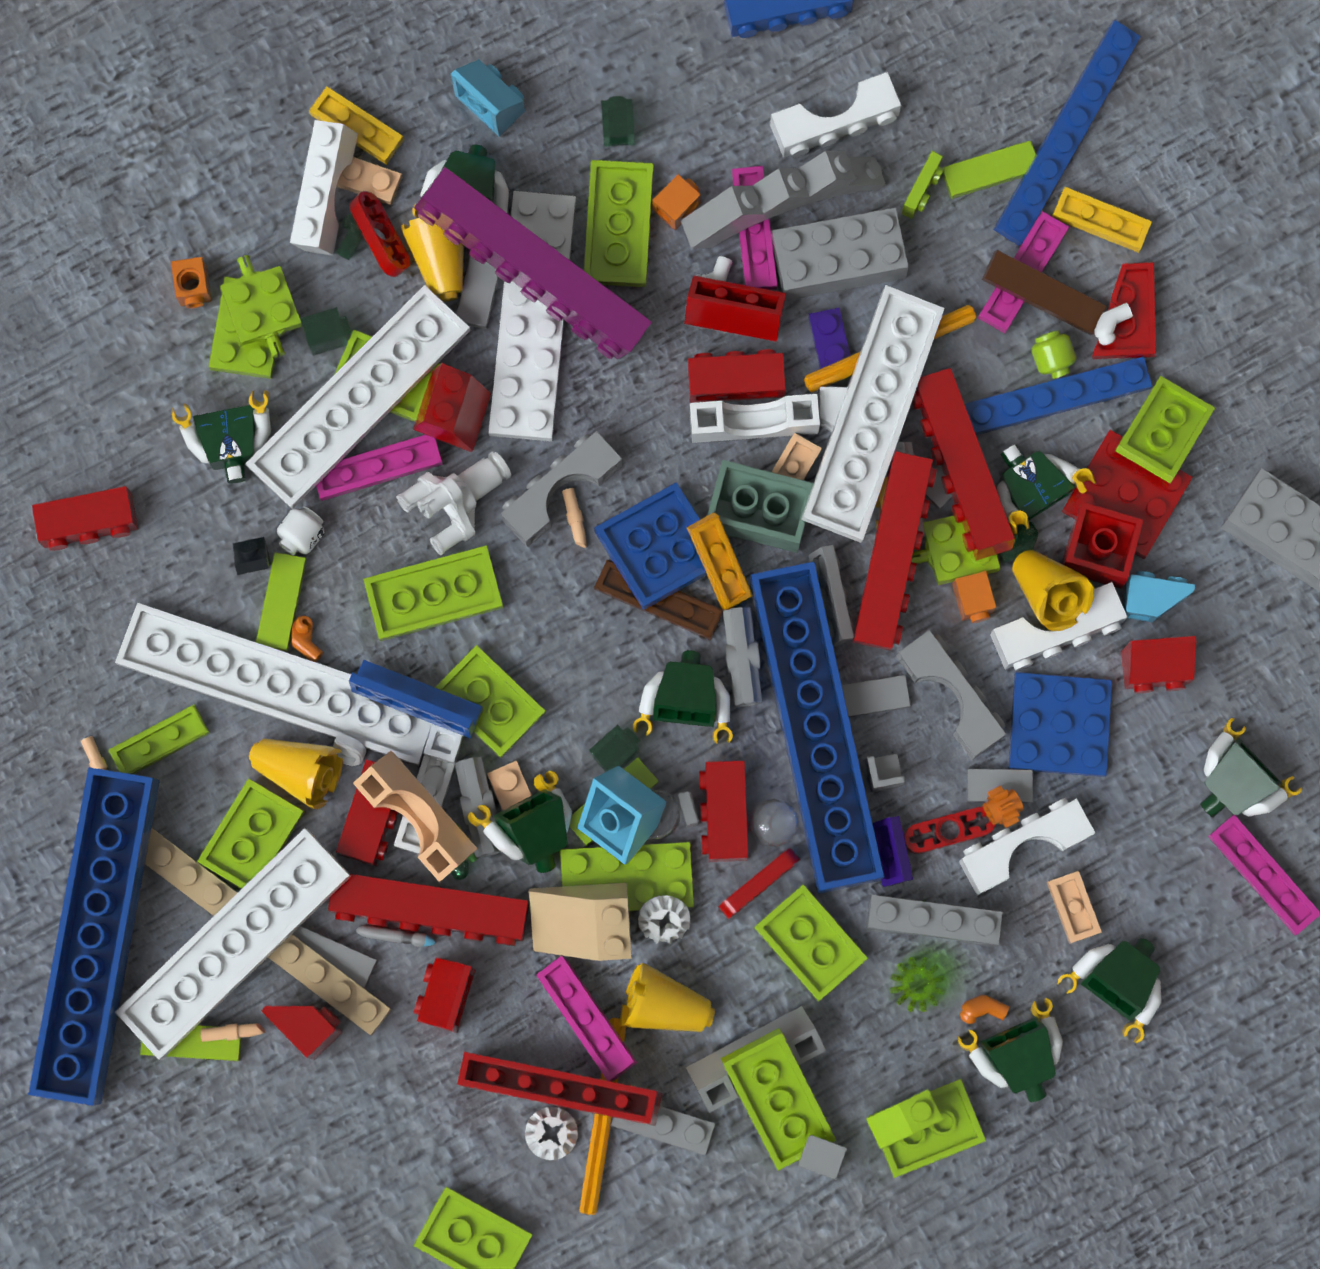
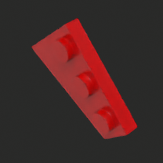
(1137, 334)

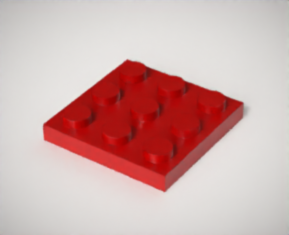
(1130, 491)

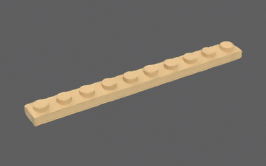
(291, 955)

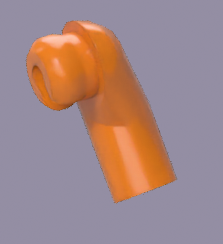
(302, 638)
(980, 1006)

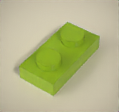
(929, 175)

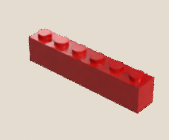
(963, 465)
(893, 550)
(430, 907)
(559, 1088)

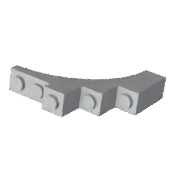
(782, 190)

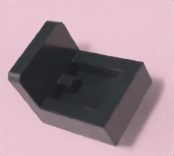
(251, 556)

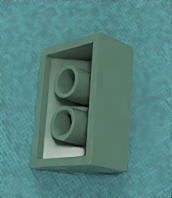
(760, 505)

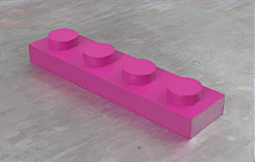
(756, 240)
(1034, 252)
(380, 466)
(1264, 875)
(586, 1019)

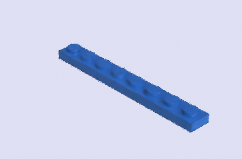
(1066, 133)

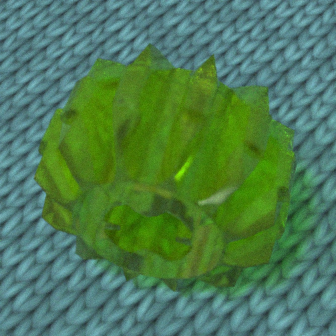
(908, 977)

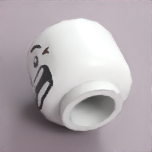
(300, 531)

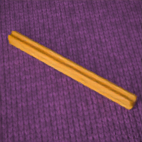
(846, 366)
(597, 1149)

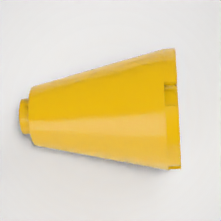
(437, 258)
(1052, 590)
(299, 768)
(663, 1003)

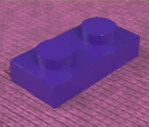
(828, 336)
(892, 851)

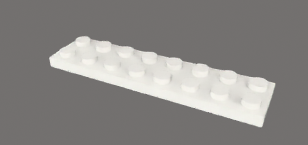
(528, 335)
(358, 397)
(872, 414)
(233, 944)

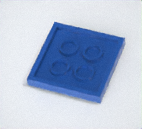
(654, 545)
(1060, 724)

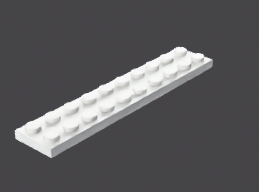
(266, 682)

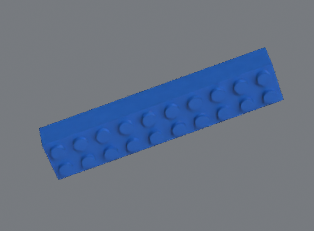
(816, 728)
(94, 937)

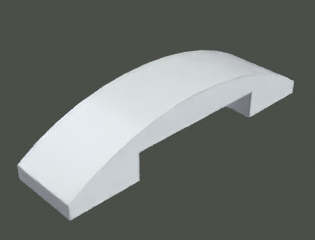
(434, 775)

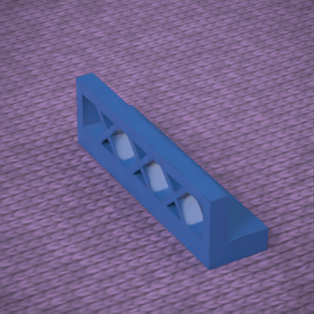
(416, 698)

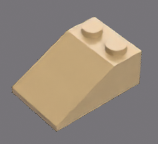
(581, 921)

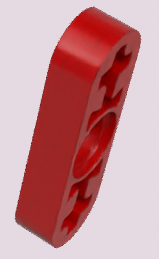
(370, 215)
(928, 845)
(759, 883)

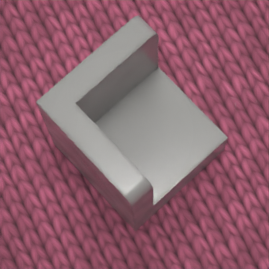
(884, 773)
(822, 1157)

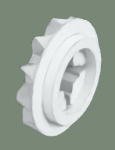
(656, 909)
(535, 1130)

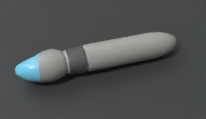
(393, 935)

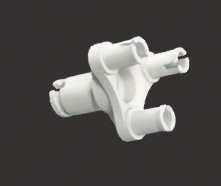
(456, 496)

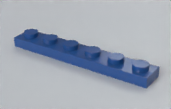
(1059, 396)

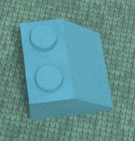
(487, 95)
(620, 813)

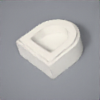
(352, 749)

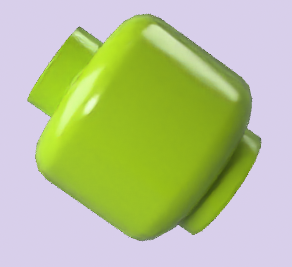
(1053, 354)

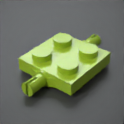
(260, 306)
(948, 554)

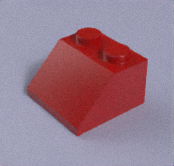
(453, 407)
(1102, 544)
(1159, 663)
(445, 994)
(306, 1027)

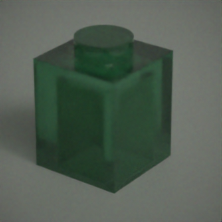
(618, 121)
(326, 331)
(615, 748)

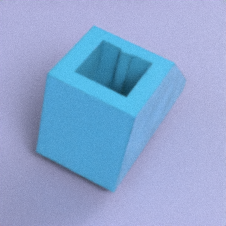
(1150, 597)

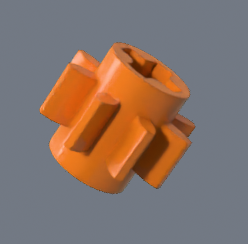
(1003, 806)

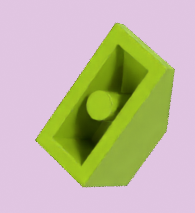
(904, 1119)

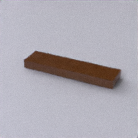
(1043, 292)
(676, 609)

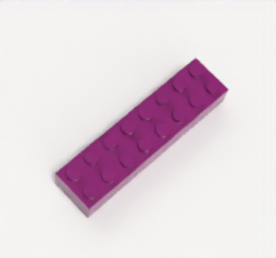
(531, 265)

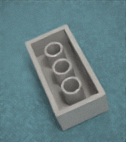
(839, 254)
(1279, 526)

